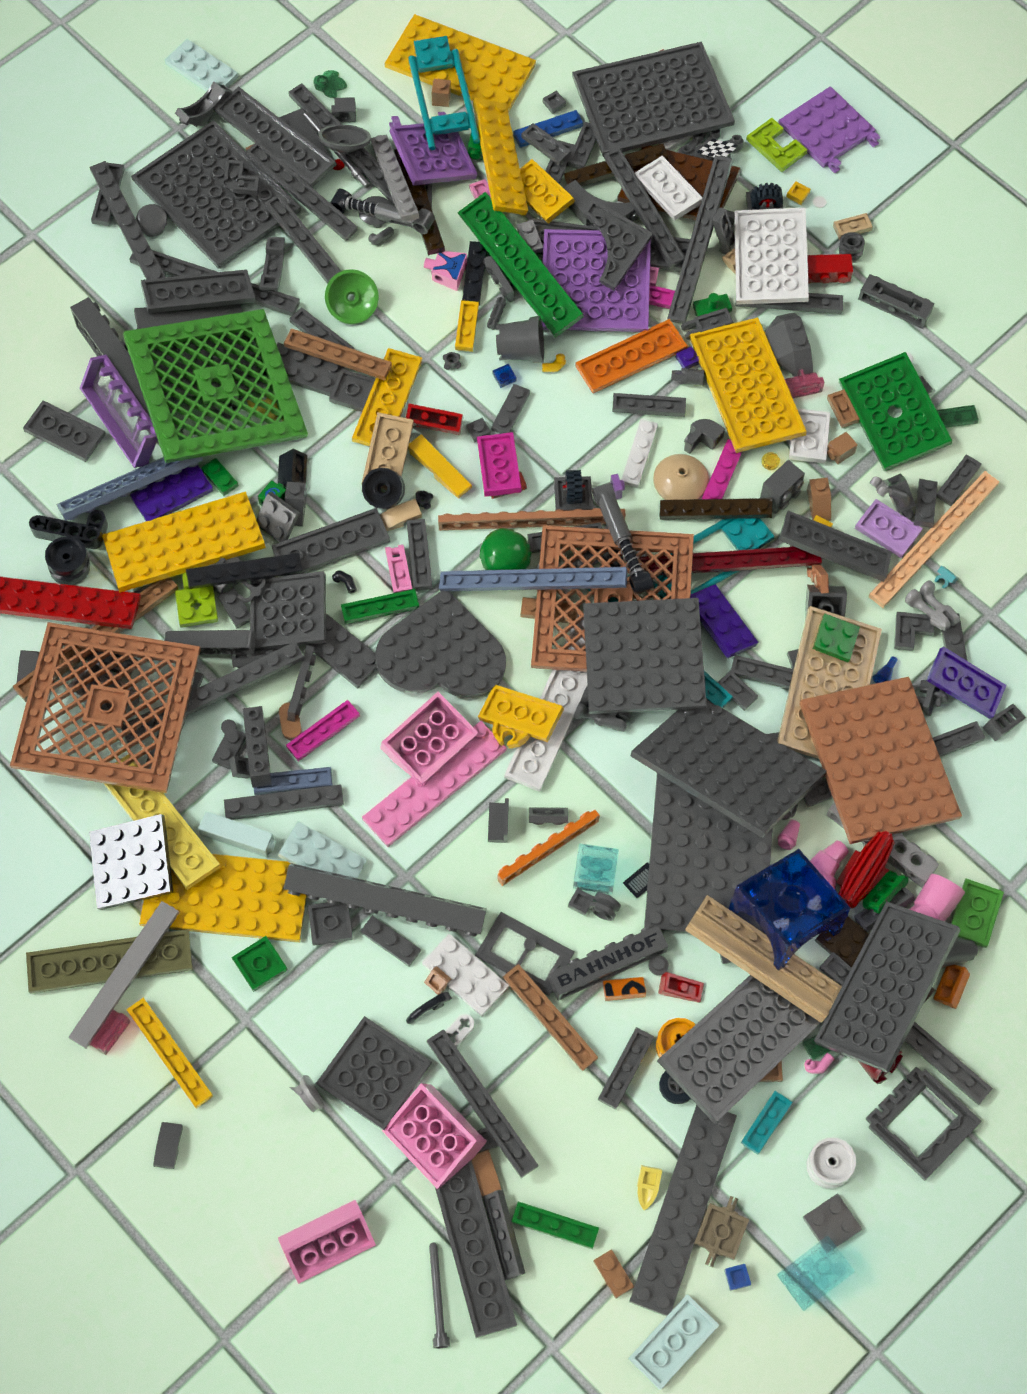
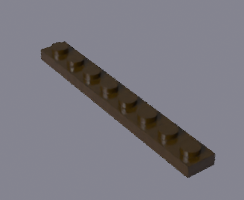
(432, 240)

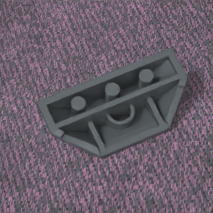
(790, 344)

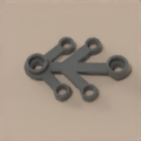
(691, 149)

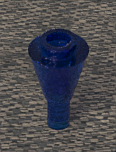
(886, 671)

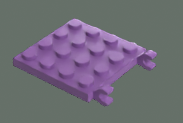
(828, 128)
(444, 164)

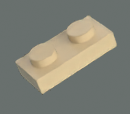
(857, 224)

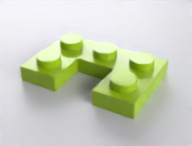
(764, 142)

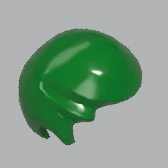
(505, 550)

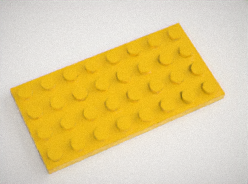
(488, 69)
(747, 385)
(183, 541)
(236, 900)

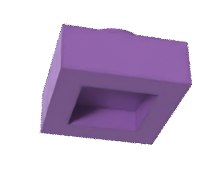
(618, 485)

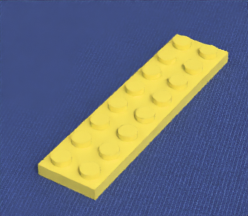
(187, 853)

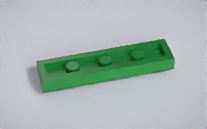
(380, 606)
(555, 1225)

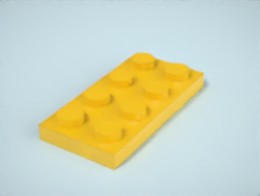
(543, 192)

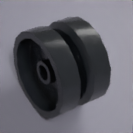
(372, 488)
(67, 560)

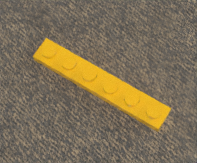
(169, 1053)

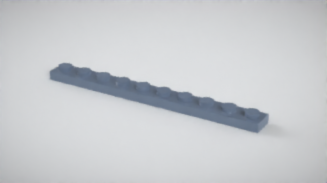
(533, 579)

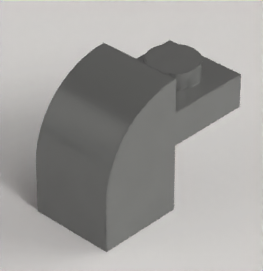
(703, 431)

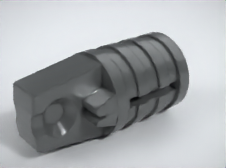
(688, 376)

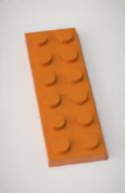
(630, 356)

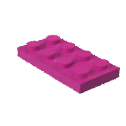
(499, 464)

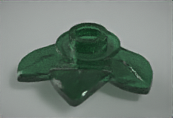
(329, 83)

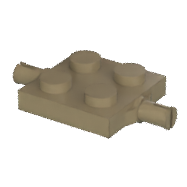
(721, 1231)

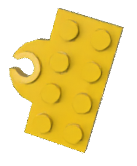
(519, 716)

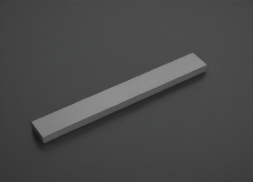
(123, 975)

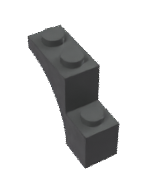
(201, 111)

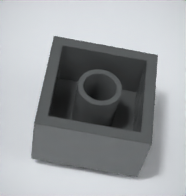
(783, 486)

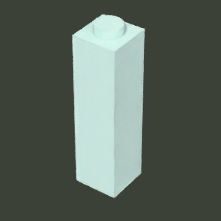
(236, 834)

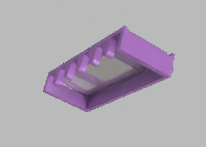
(119, 410)

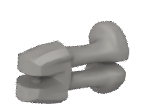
(944, 614)

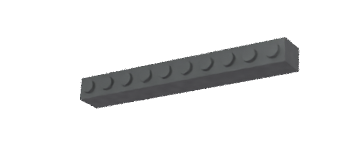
(385, 898)

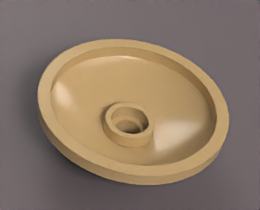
(677, 486)

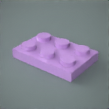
(888, 528)

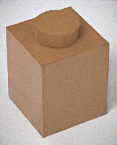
(441, 92)
(841, 448)

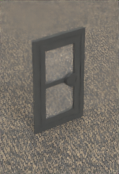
(515, 943)

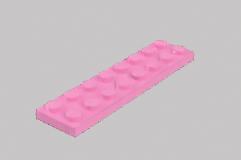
(415, 801)

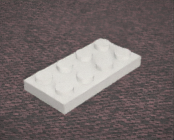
(668, 188)
(469, 976)

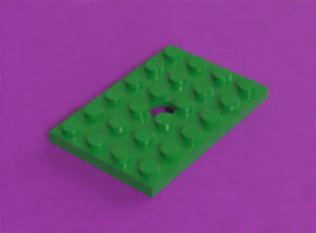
(898, 385)

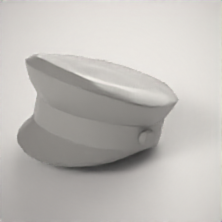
(309, 1094)

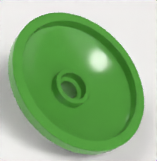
(354, 283)

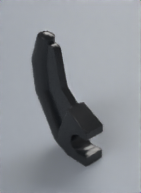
(434, 1003)

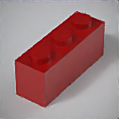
(829, 268)
(435, 419)

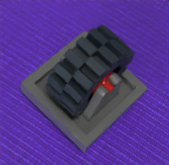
(765, 197)
(573, 491)

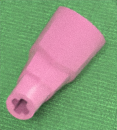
(828, 860)
(938, 897)

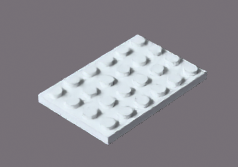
(771, 256)

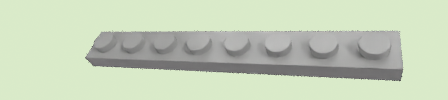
(394, 178)

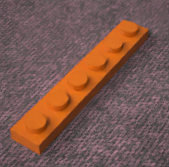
(543, 850)

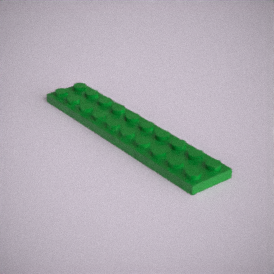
(521, 265)

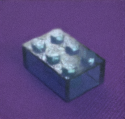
(815, 1273)

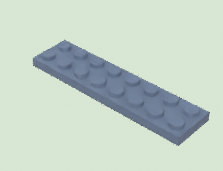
(122, 486)

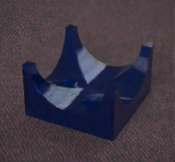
(790, 904)

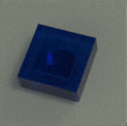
(504, 375)

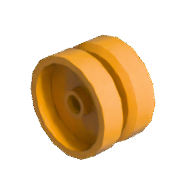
(672, 1032)

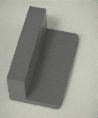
(498, 822)

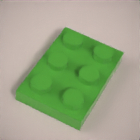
(977, 912)

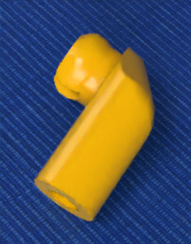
(557, 364)

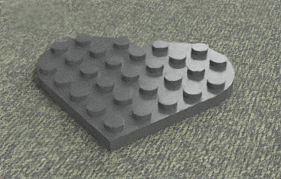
(441, 648)

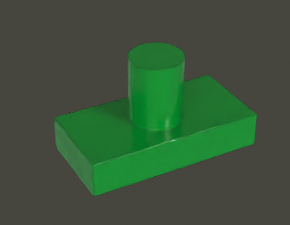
(711, 304)

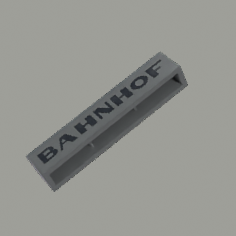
(607, 962)

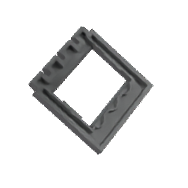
(944, 1144)

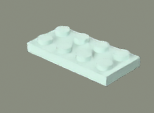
(200, 66)
(317, 851)
(673, 1342)

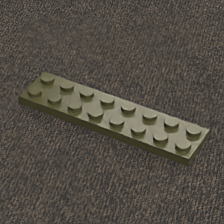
(96, 962)

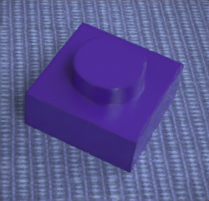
(687, 358)

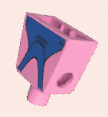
(447, 268)

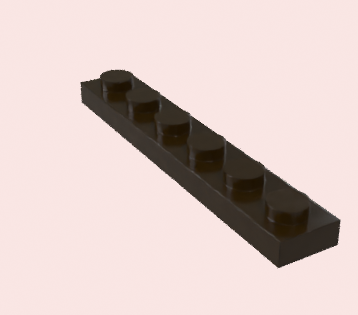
(601, 170)
(716, 508)

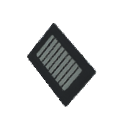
(638, 881)

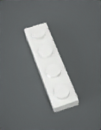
(639, 453)

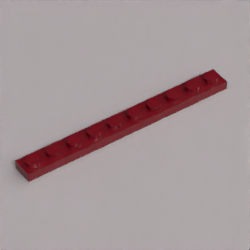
(744, 560)

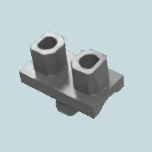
(933, 697)

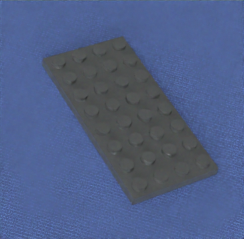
(887, 986)
(736, 1046)

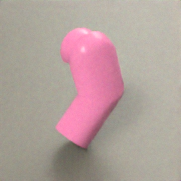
(818, 1067)

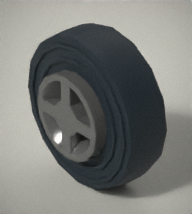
(669, 1092)

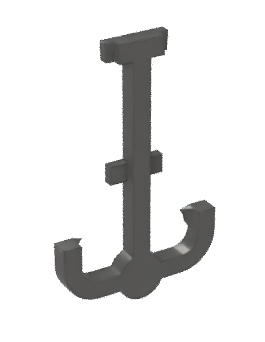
(255, 591)

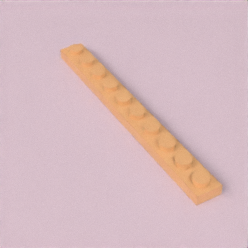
(933, 539)

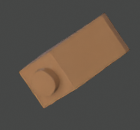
(819, 498)

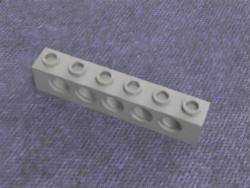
(902, 861)

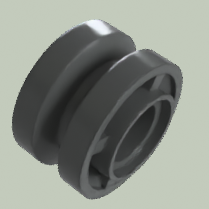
(852, 244)
(605, 906)

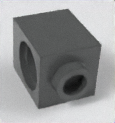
(344, 109)

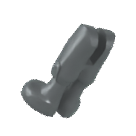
(614, 721)

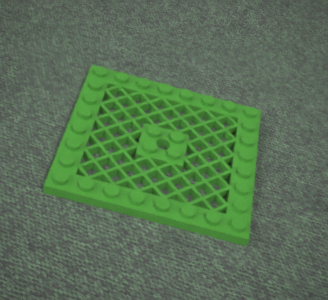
(250, 323)

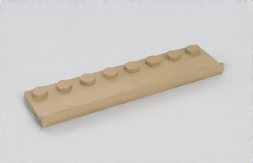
(754, 954)

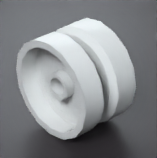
(842, 1162)

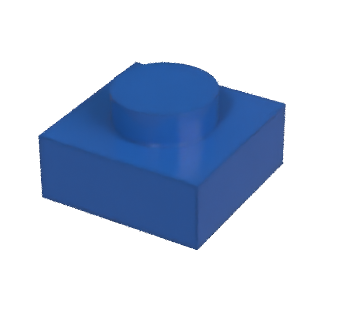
(737, 1277)

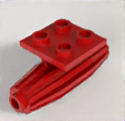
(865, 869)

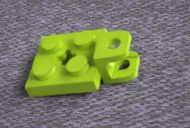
(187, 597)

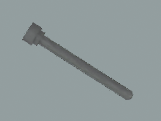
(440, 1338)

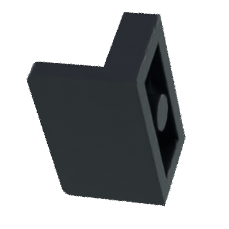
(292, 467)

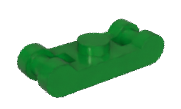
(884, 891)

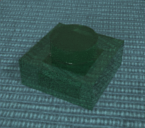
(814, 1050)

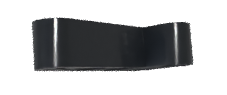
(44, 527)

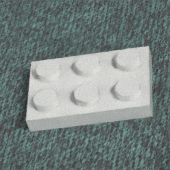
(813, 445)

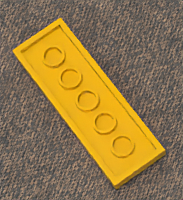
(388, 395)

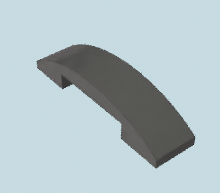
(273, 263)

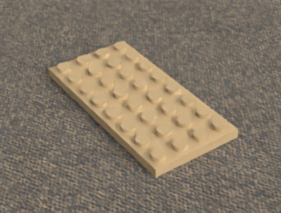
(823, 674)

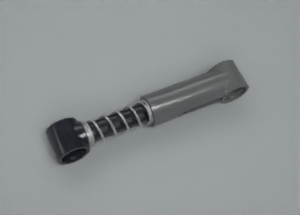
(383, 211)
(606, 500)

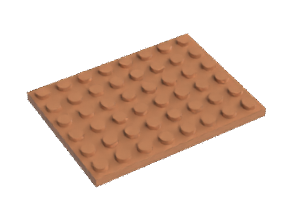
(880, 759)

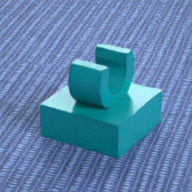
(947, 575)

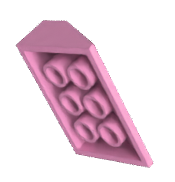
(428, 738)
(434, 1135)

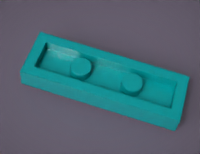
(766, 1122)

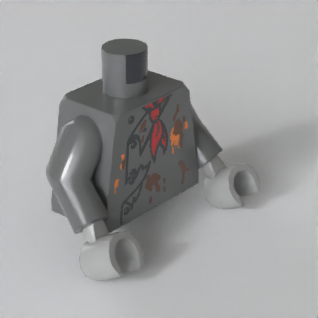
(898, 492)

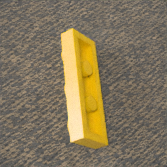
(466, 326)

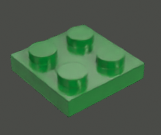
(836, 637)
(259, 963)

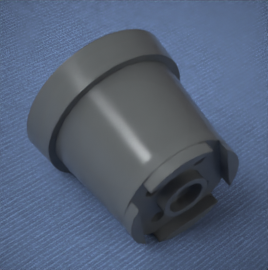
(521, 340)

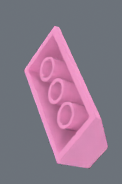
(326, 1241)

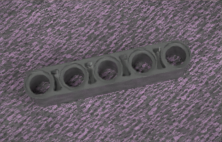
(216, 641)

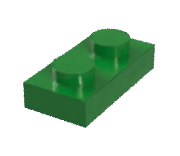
(219, 476)

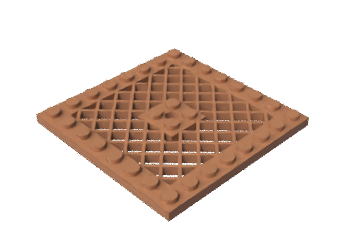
(589, 539)
(102, 771)

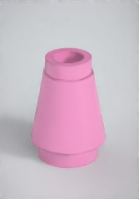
(788, 837)

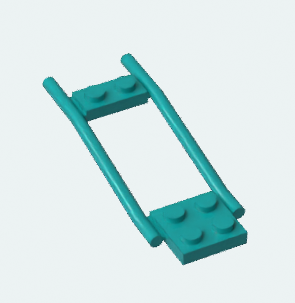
(436, 55)
(743, 535)

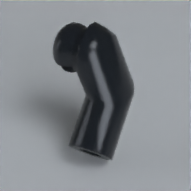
(345, 578)

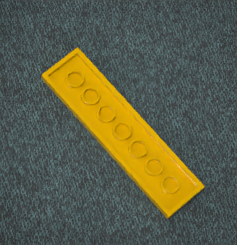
(500, 156)

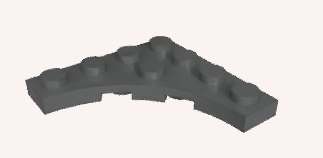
(623, 241)

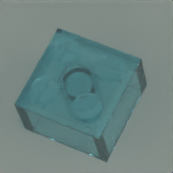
(595, 868)

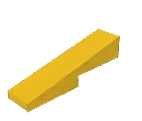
(443, 471)

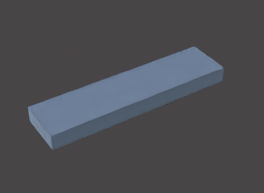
(297, 780)

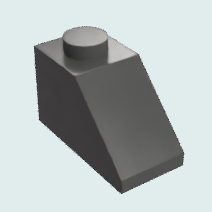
(296, 497)

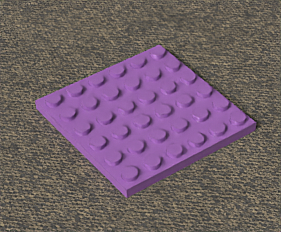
(577, 264)

